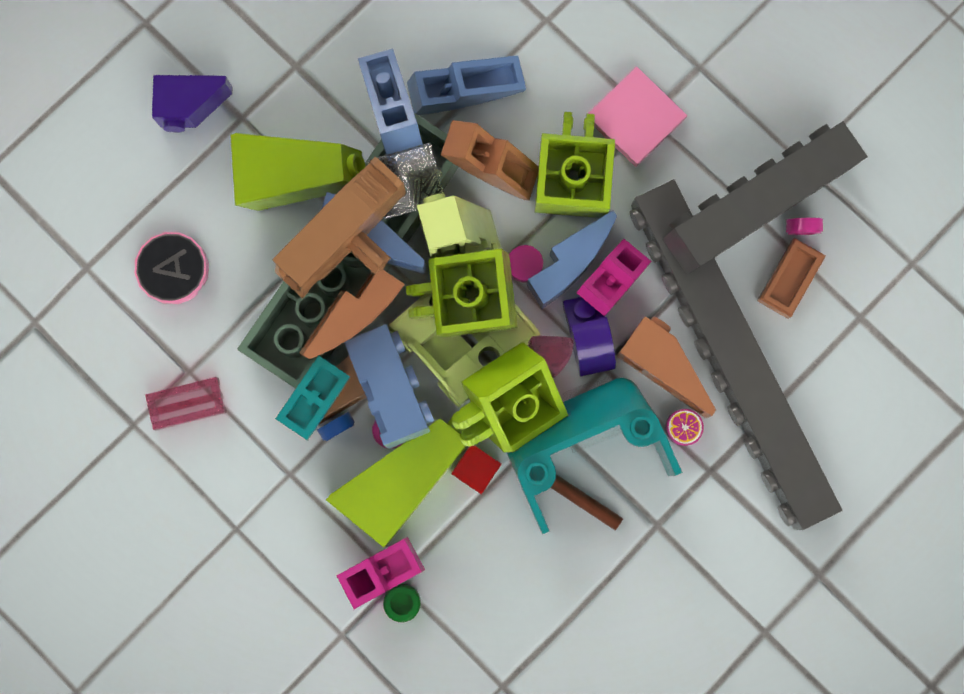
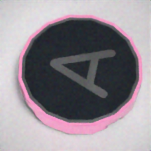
(171, 268)

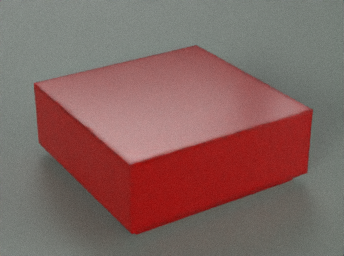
(476, 469)

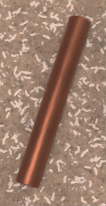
(586, 503)

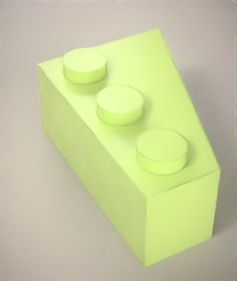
(456, 226)

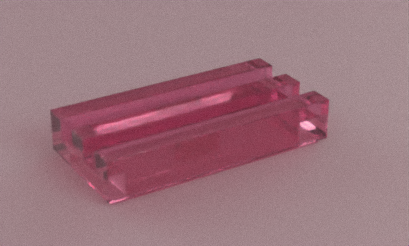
(216, 396)

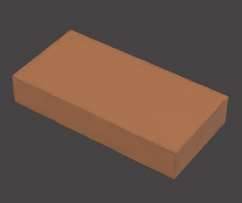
(791, 278)

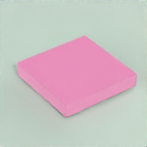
(637, 116)

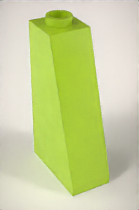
(288, 170)
(397, 484)

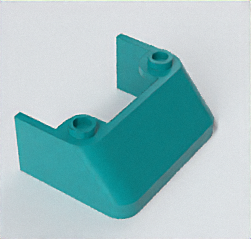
(589, 415)

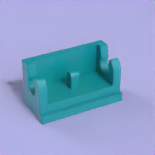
(312, 398)

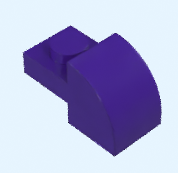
(591, 337)

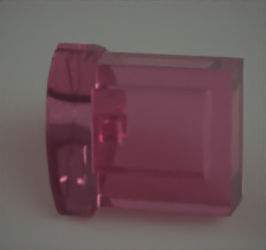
(554, 350)

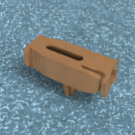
(342, 229)

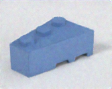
(389, 386)

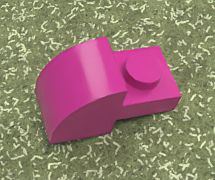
(614, 277)
(380, 572)

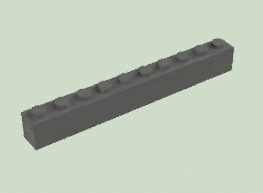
(738, 368)

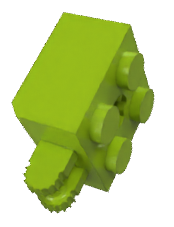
(588, 156)
(450, 281)
(510, 401)

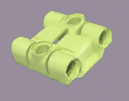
(452, 357)

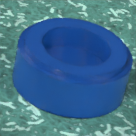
(336, 426)

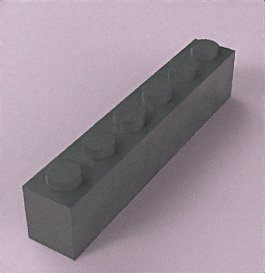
(764, 197)

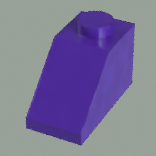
(187, 99)

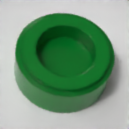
(402, 603)

